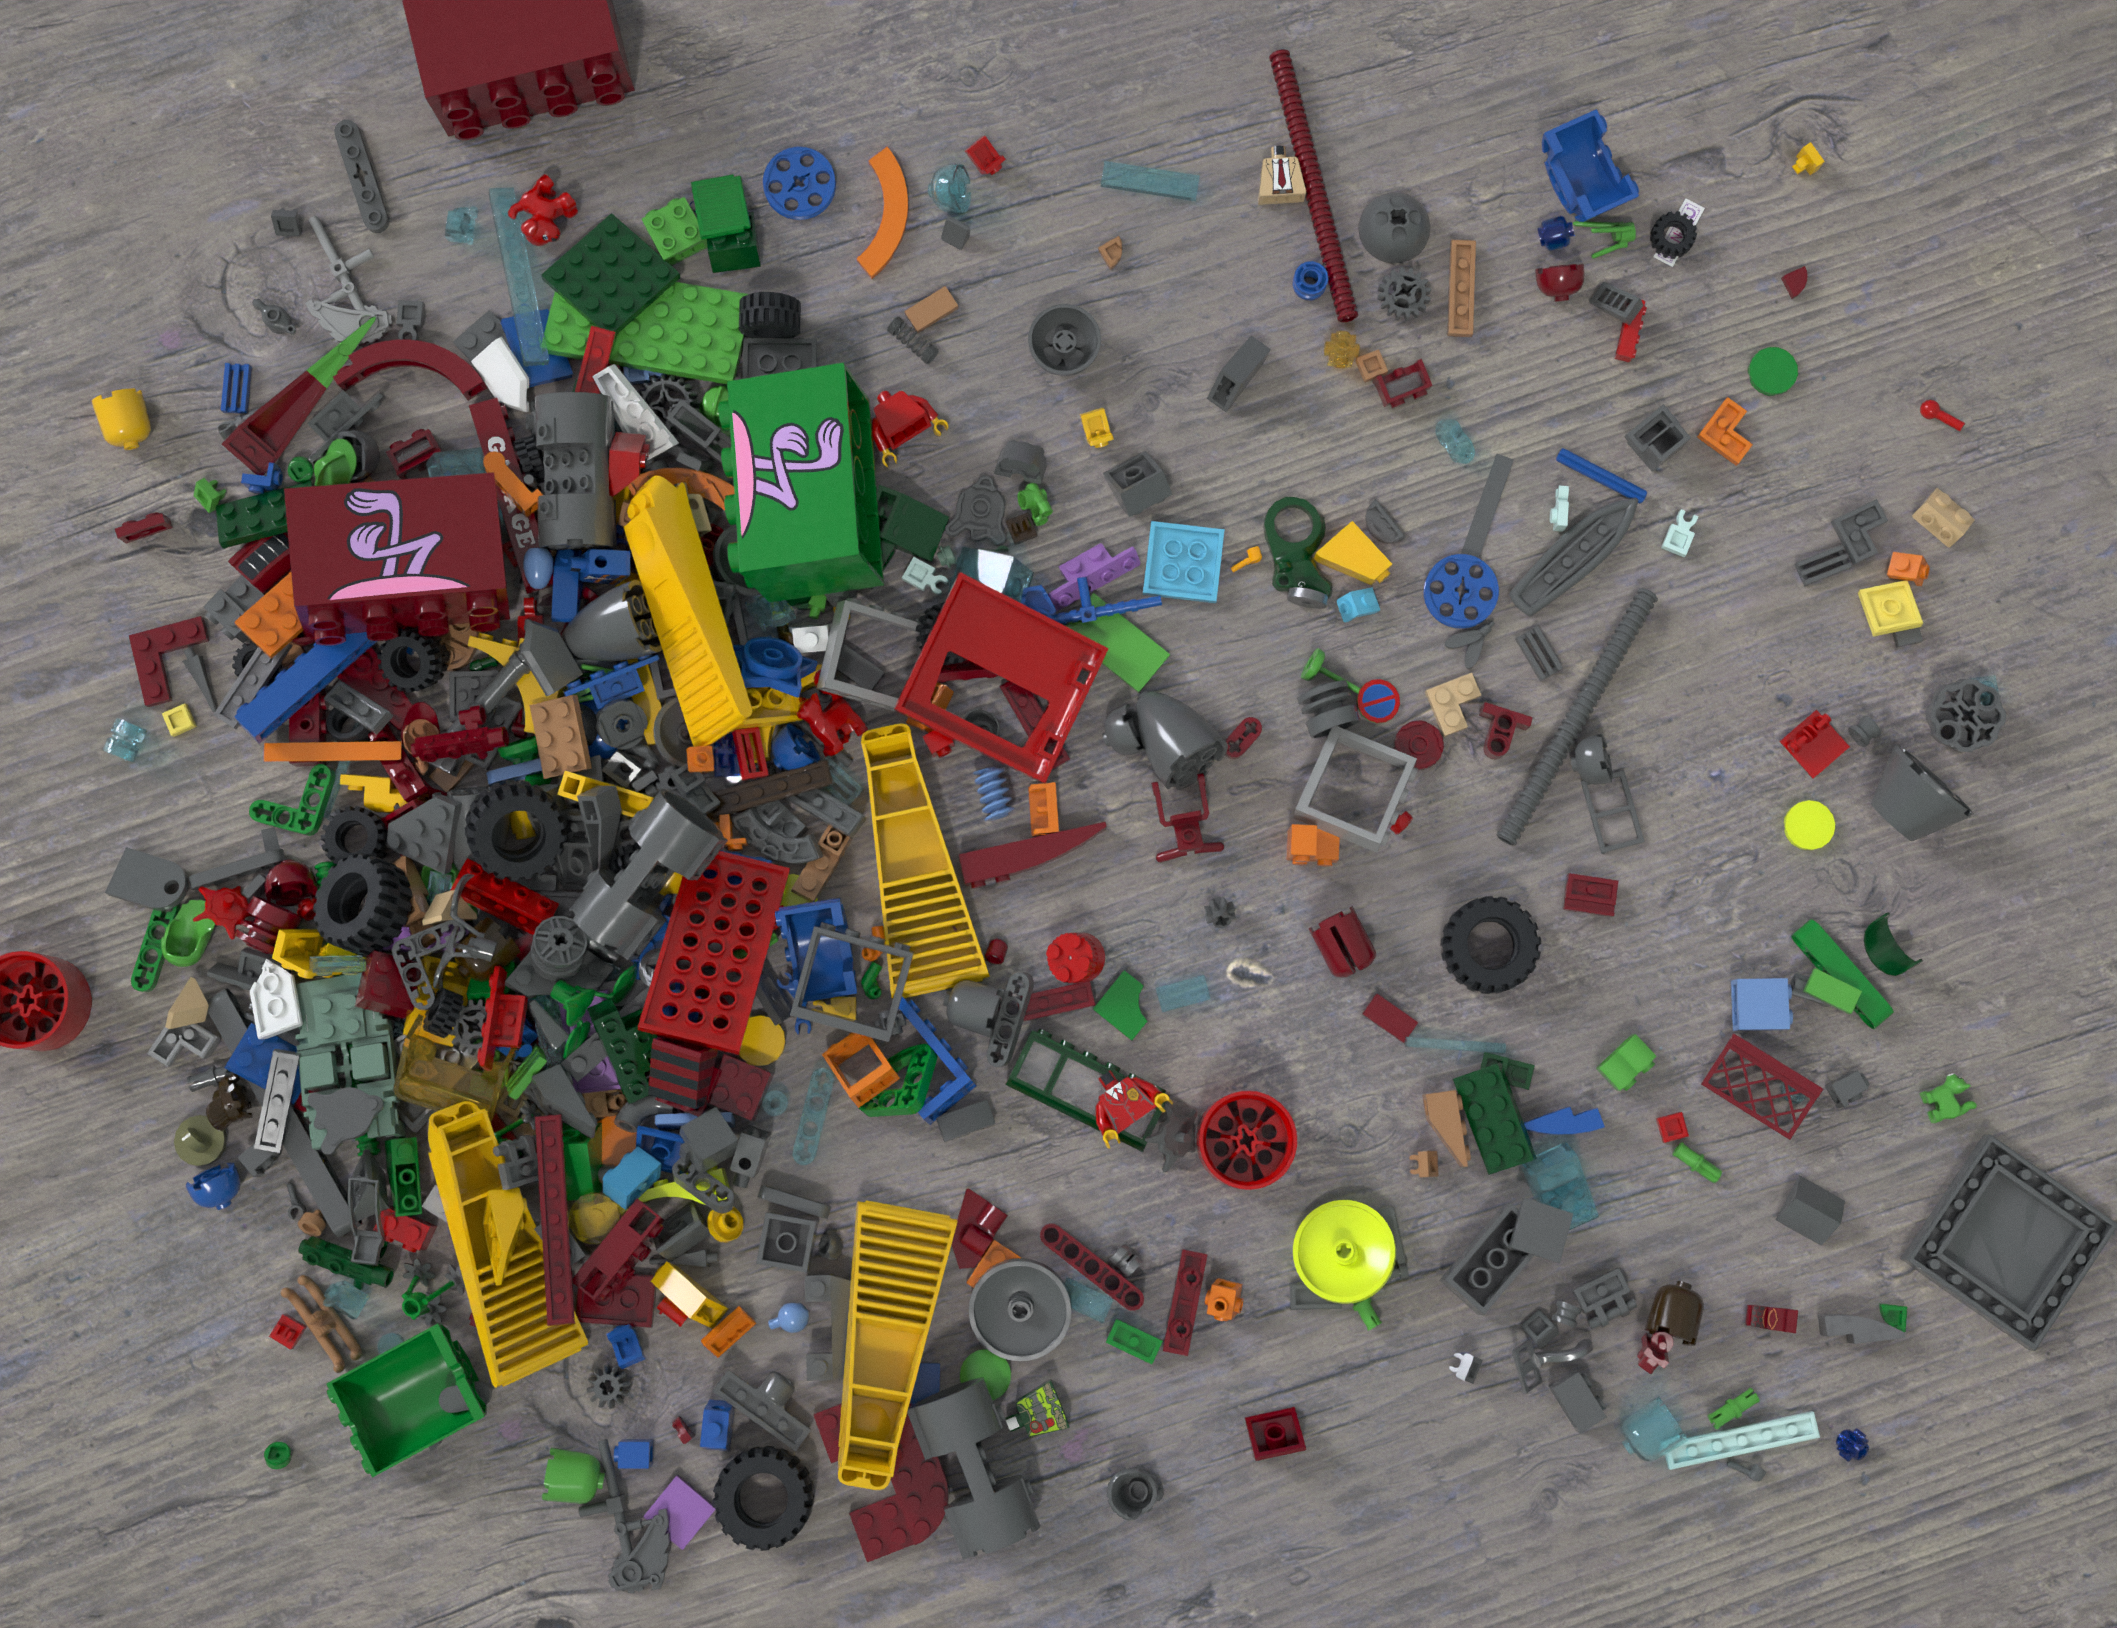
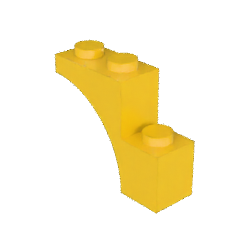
(576, 784)

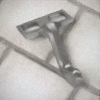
(1536, 1360)

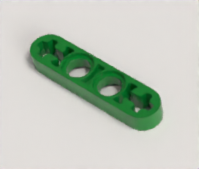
(149, 943)

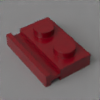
(1590, 895)

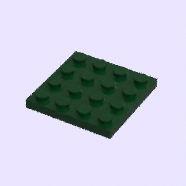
(610, 275)

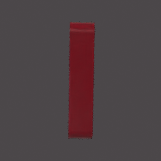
(1103, 1272)

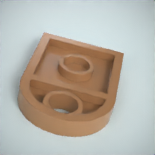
(457, 644)

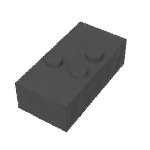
(1487, 1263)

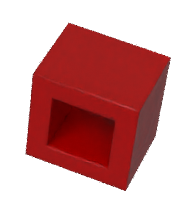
(938, 744)

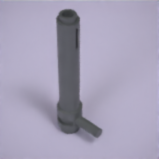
(499, 686)

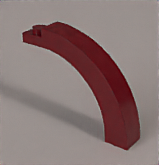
(410, 354)

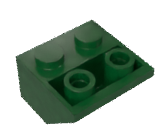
(735, 250)

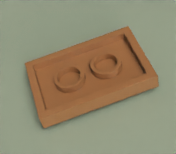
(560, 736)

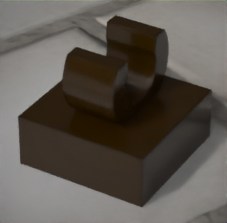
(1021, 528)

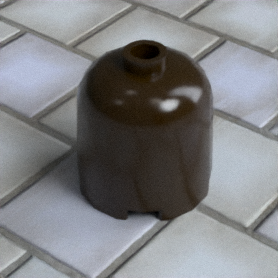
(480, 969)
(1677, 1312)

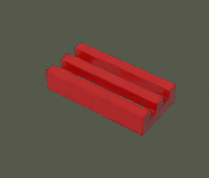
(763, 771)

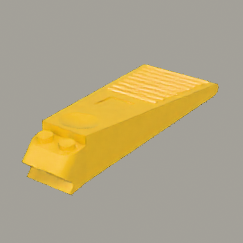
(686, 611)
(916, 871)
(891, 1306)
(509, 1315)

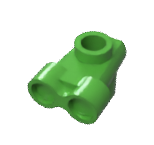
(1036, 500)

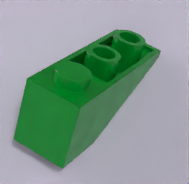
(404, 1175)

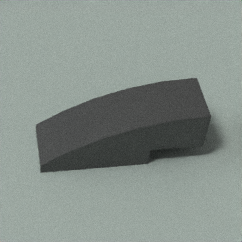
(699, 430)

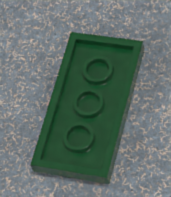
(253, 517)
(1494, 1118)

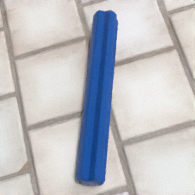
(1601, 475)

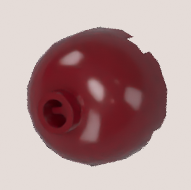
(1560, 280)
(290, 883)

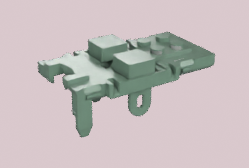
(332, 1022)

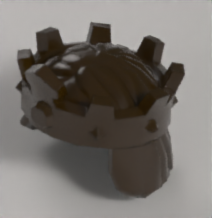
(228, 1103)

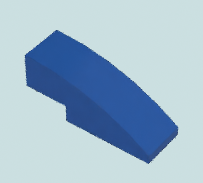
(1564, 1122)

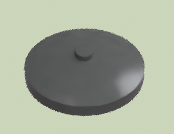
(1020, 1309)

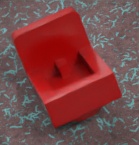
(985, 156)

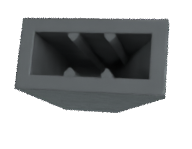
(1238, 373)

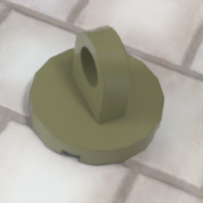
(199, 1141)

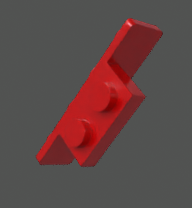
(504, 1019)

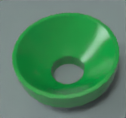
(520, 750)

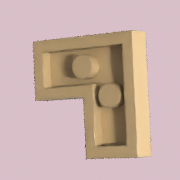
(1446, 700)

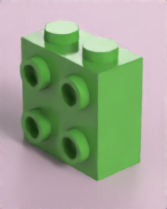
(674, 231)

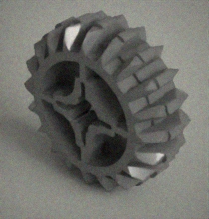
(663, 388)

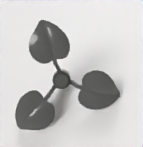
(477, 947)

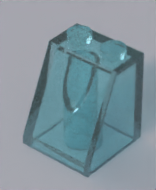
(995, 570)

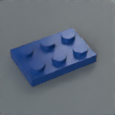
(253, 1059)

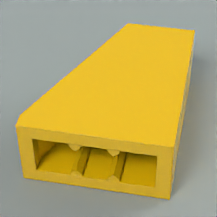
(1355, 556)
(689, 1295)

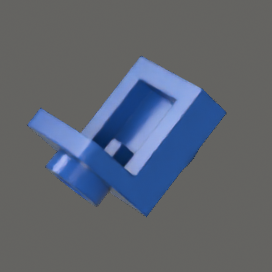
(259, 484)
(626, 1345)

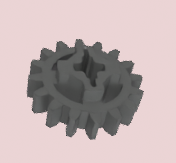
(1407, 283)
(470, 1035)

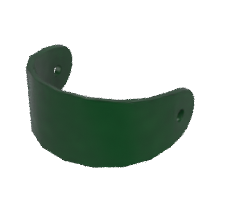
(1884, 950)

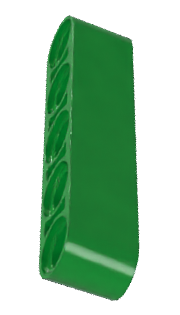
(1833, 961)

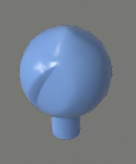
(791, 1318)

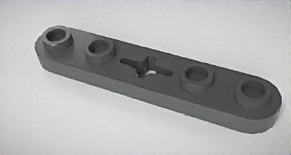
(368, 197)

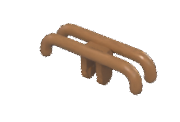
(323, 1322)

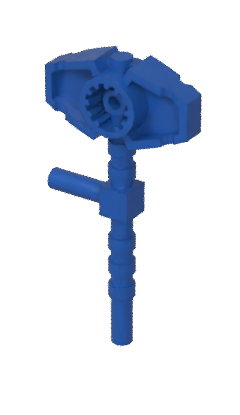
(1039, 600)

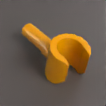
(1254, 556)

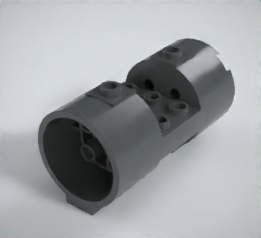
(576, 439)
(621, 906)
(993, 1510)

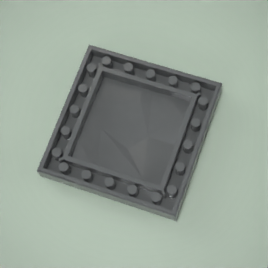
(2009, 1242)

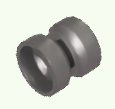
(1125, 1260)

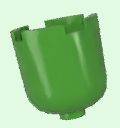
(572, 1477)

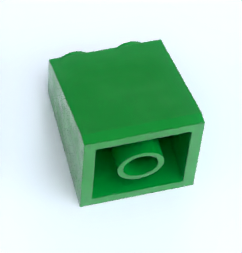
(582, 1161)

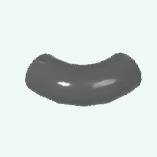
(635, 1113)

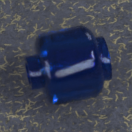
(1555, 233)

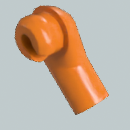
(871, 954)

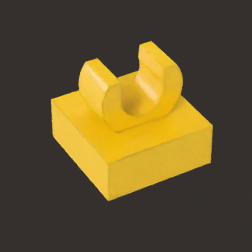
(1808, 159)

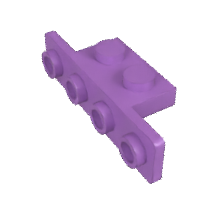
(1097, 567)

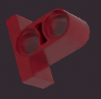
(1498, 734)

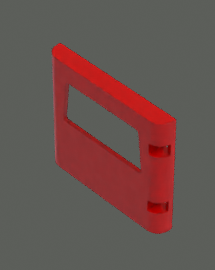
(1017, 647)

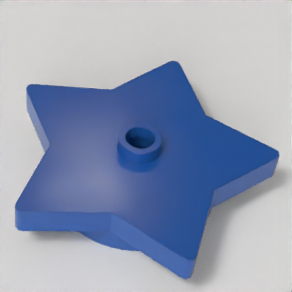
(773, 664)

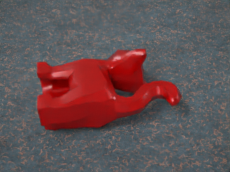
(834, 717)

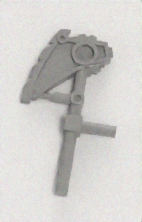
(344, 321)

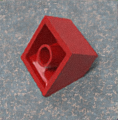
(626, 458)

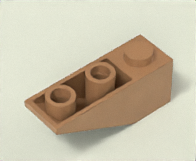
(1444, 1118)

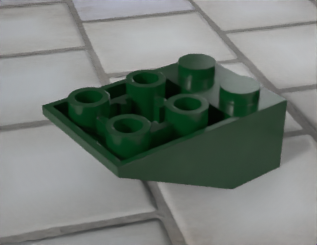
(909, 523)

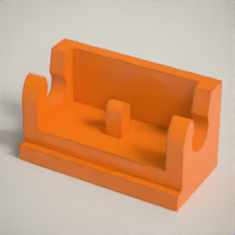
(1043, 809)

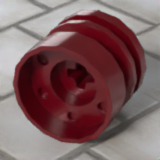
(267, 923)

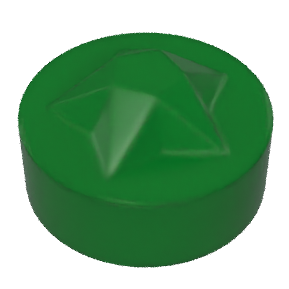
(300, 469)
(277, 1455)

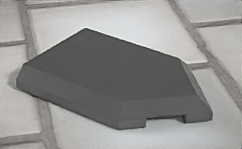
(548, 657)

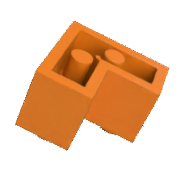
(1309, 844)

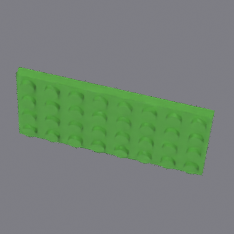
(682, 334)

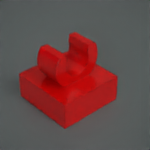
(287, 1331)

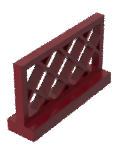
(1773, 1067)

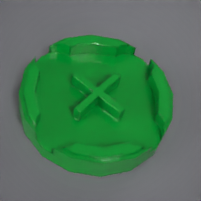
(1772, 371)

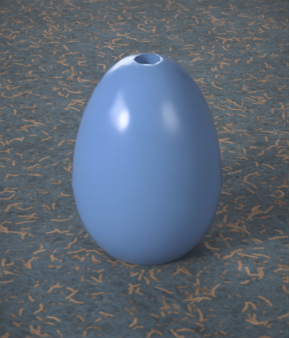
(538, 567)

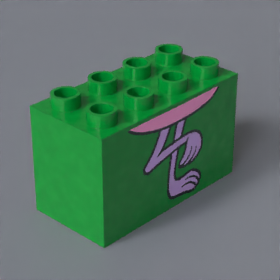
(802, 483)

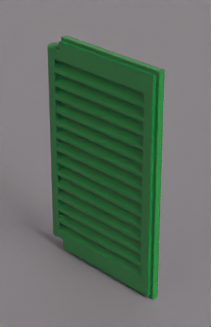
(720, 206)

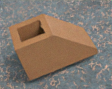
(604, 1103)

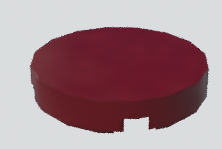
(1421, 742)

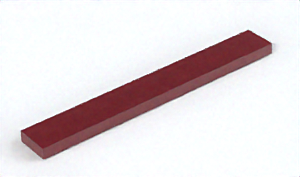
(554, 1220)

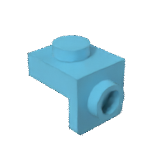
(1358, 604)

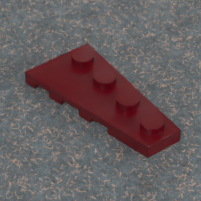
(368, 680)

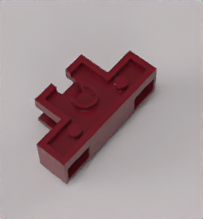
(619, 1252)

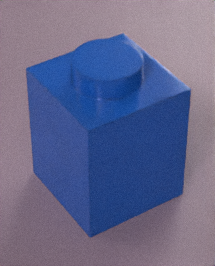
(634, 1453)

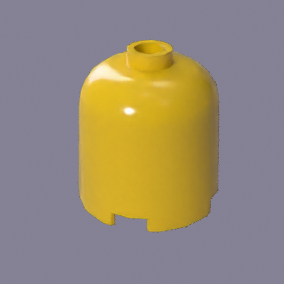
(123, 418)

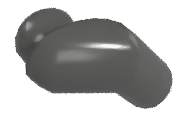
(650, 758)

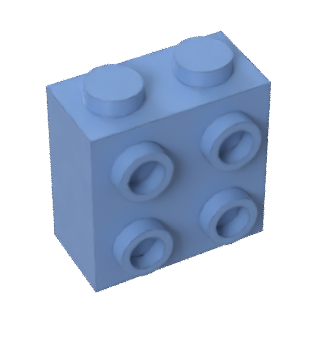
(1761, 1004)

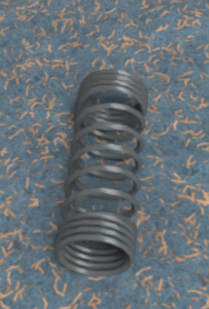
(898, 325)

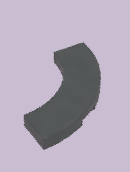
(773, 844)

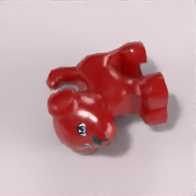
(540, 228)

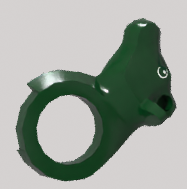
(1294, 560)

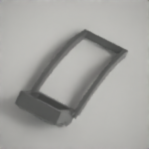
(367, 1243)

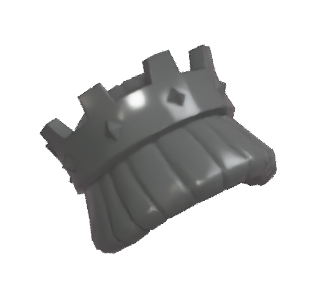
(1133, 1492)

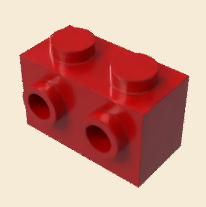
(409, 1230)

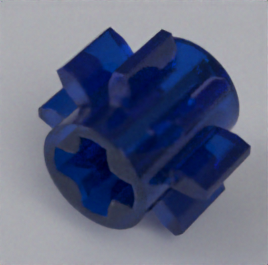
(1852, 1444)

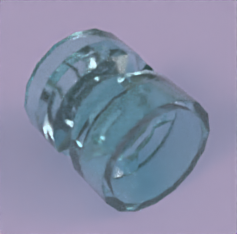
(125, 740)

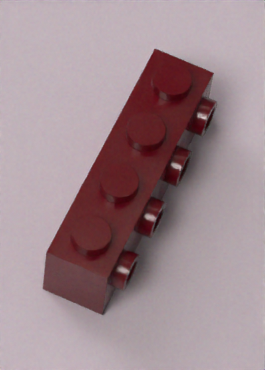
(309, 725)

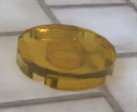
(593, 1217)

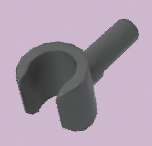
(294, 1202)
(1755, 1473)

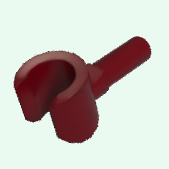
(518, 727)

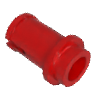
(672, 1311)

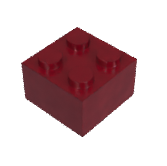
(383, 988)
(740, 1087)

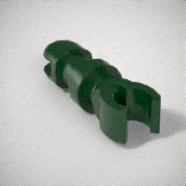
(480, 664)

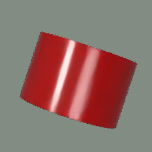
(76, 999)
(1284, 1132)

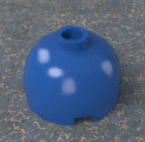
(792, 750)
(215, 1187)

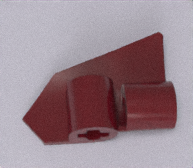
(975, 1229)

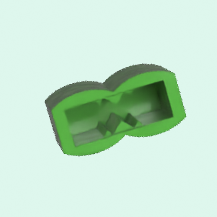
(1626, 1062)

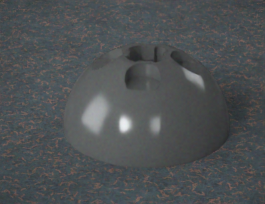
(1387, 237)
(1065, 327)

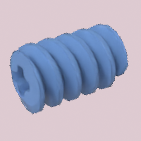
(993, 793)

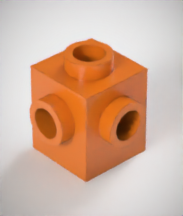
(1224, 1300)

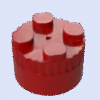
(1076, 957)

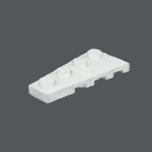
(633, 412)

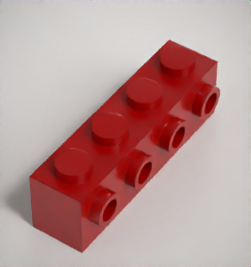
(505, 898)

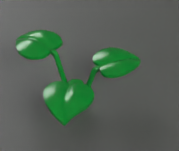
(577, 1004)

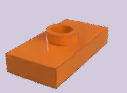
(728, 1331)

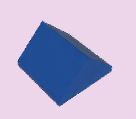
(660, 1145)

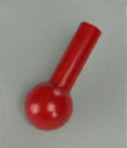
(1931, 409)

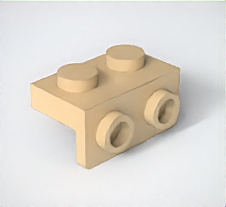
(1943, 518)

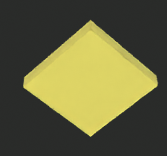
(1890, 608)

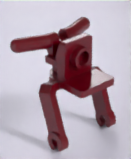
(1186, 827)

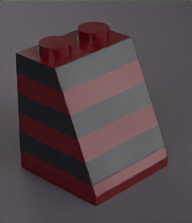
(680, 1072)

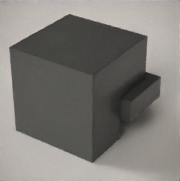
(1657, 438)
(707, 1141)

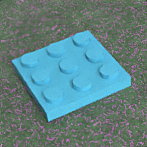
(1183, 562)

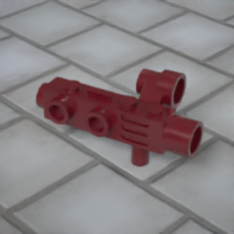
(463, 742)

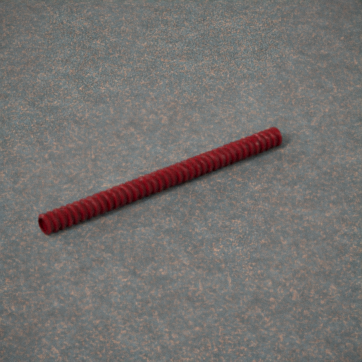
(1313, 184)

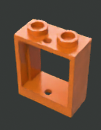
(872, 1083)

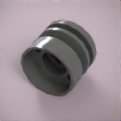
(1328, 709)
(556, 961)

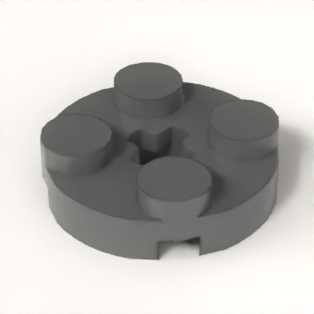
(634, 728)

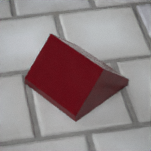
(1275, 1434)

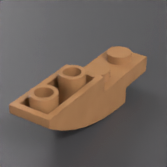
(818, 872)
(418, 901)

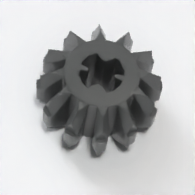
(600, 1390)

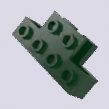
(625, 1047)

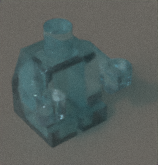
(460, 225)

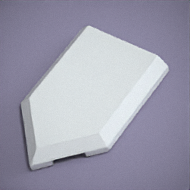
(503, 375)
(275, 1002)

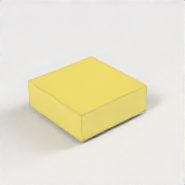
(179, 720)

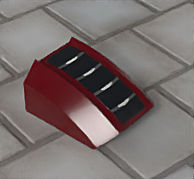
(264, 561)

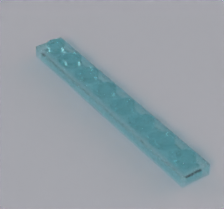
(518, 278)

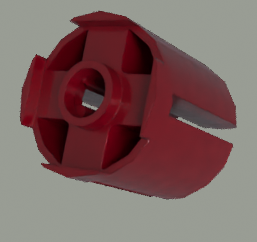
(1354, 938)

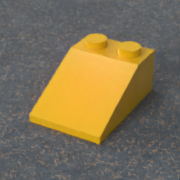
(770, 708)
(502, 1226)

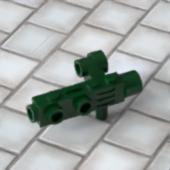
(338, 1261)

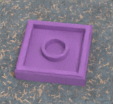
(685, 1510)

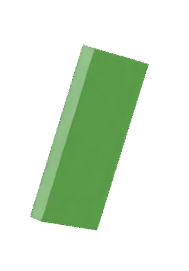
(1130, 651)

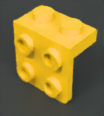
(296, 947)

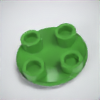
(991, 1367)

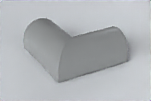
(172, 1041)

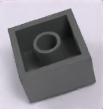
(787, 1242)

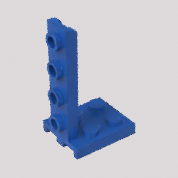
(951, 1091)

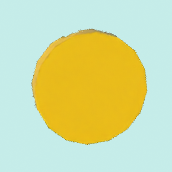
(762, 1041)

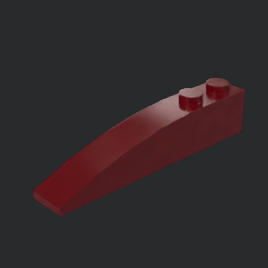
(1021, 856)

